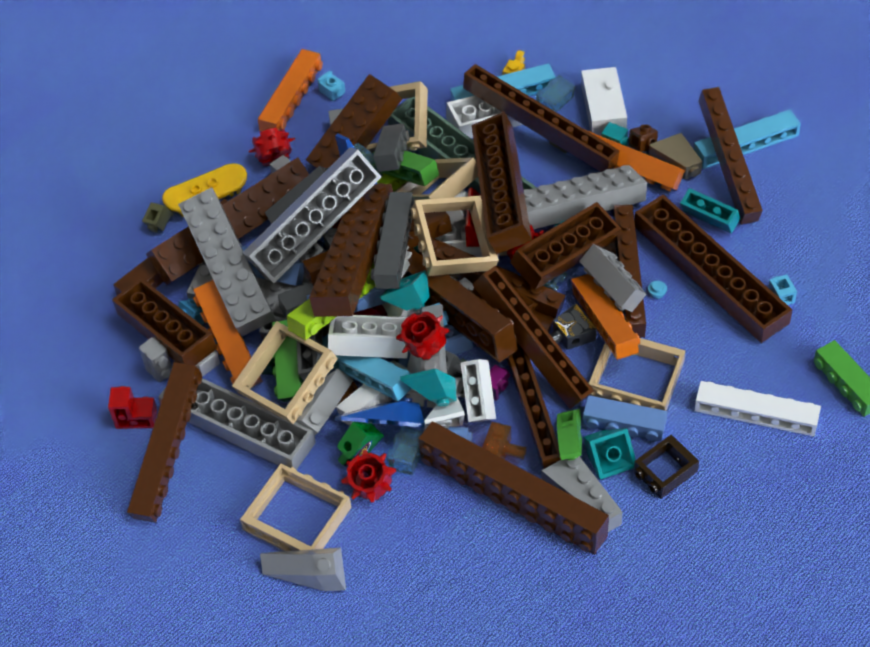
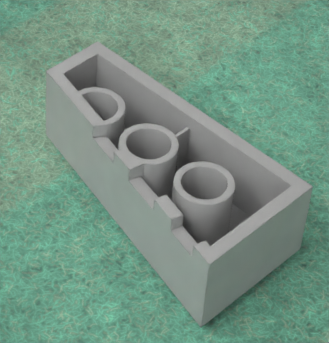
(612, 277)
(580, 482)

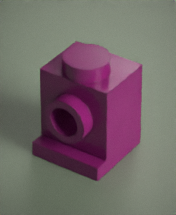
(499, 380)

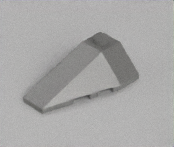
(437, 360)
(324, 400)
(311, 568)

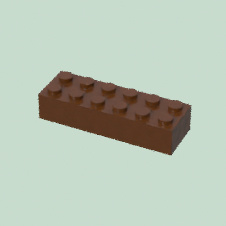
(357, 121)
(564, 245)
(160, 318)

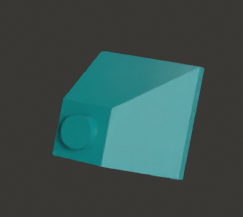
(411, 293)
(433, 385)
(610, 452)

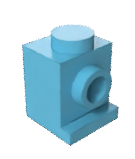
(331, 86)
(783, 288)

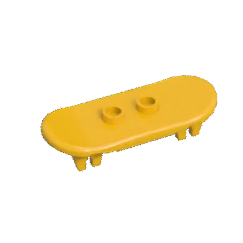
(223, 180)

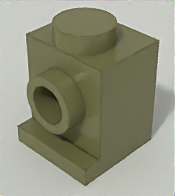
(157, 217)

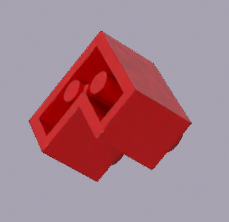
(130, 411)

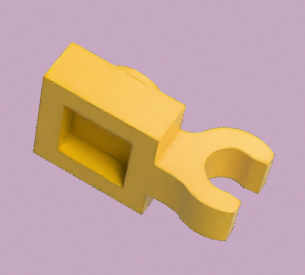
(516, 65)

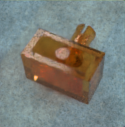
(499, 440)

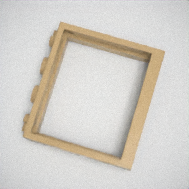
(420, 92)
(459, 175)
(452, 266)
(649, 350)
(263, 356)
(305, 482)

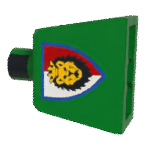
(357, 438)

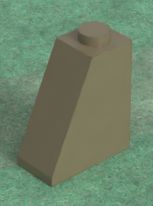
(679, 153)

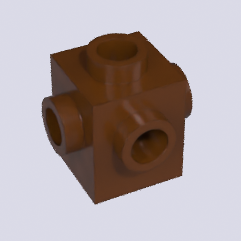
(642, 137)

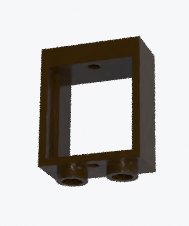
(679, 454)

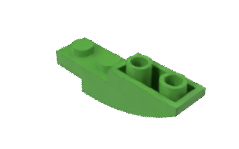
(569, 434)

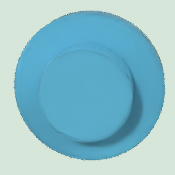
(657, 289)

